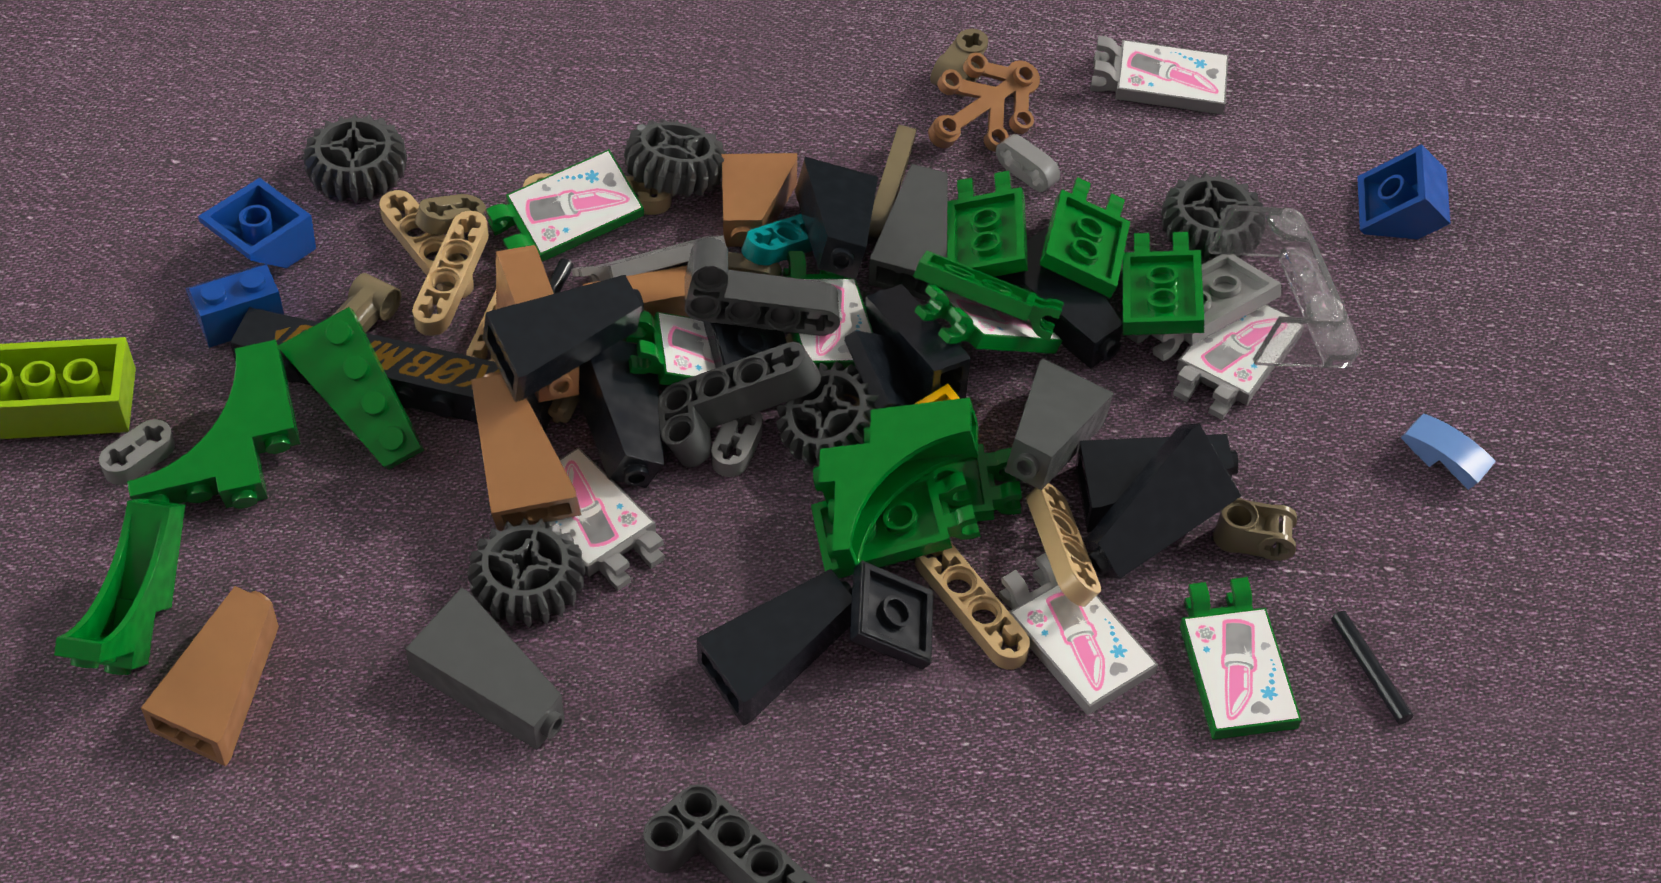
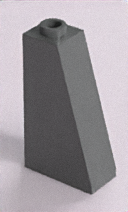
(912, 227)
(1055, 419)
(486, 671)

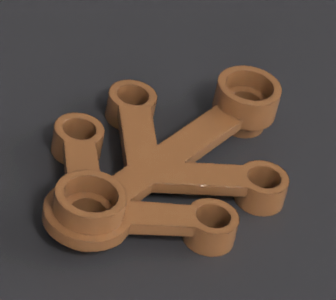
(989, 98)

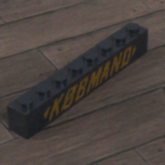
(419, 374)

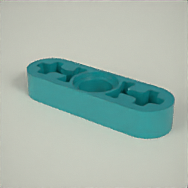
(773, 241)

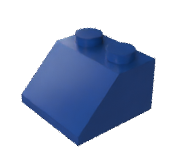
(1404, 196)
(262, 225)
(226, 299)

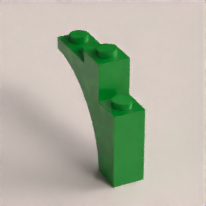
(896, 452)
(227, 459)
(138, 585)

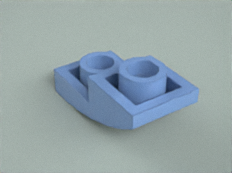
(1438, 441)

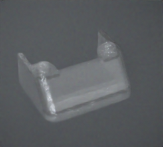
(1325, 331)

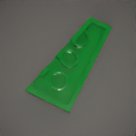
(350, 378)

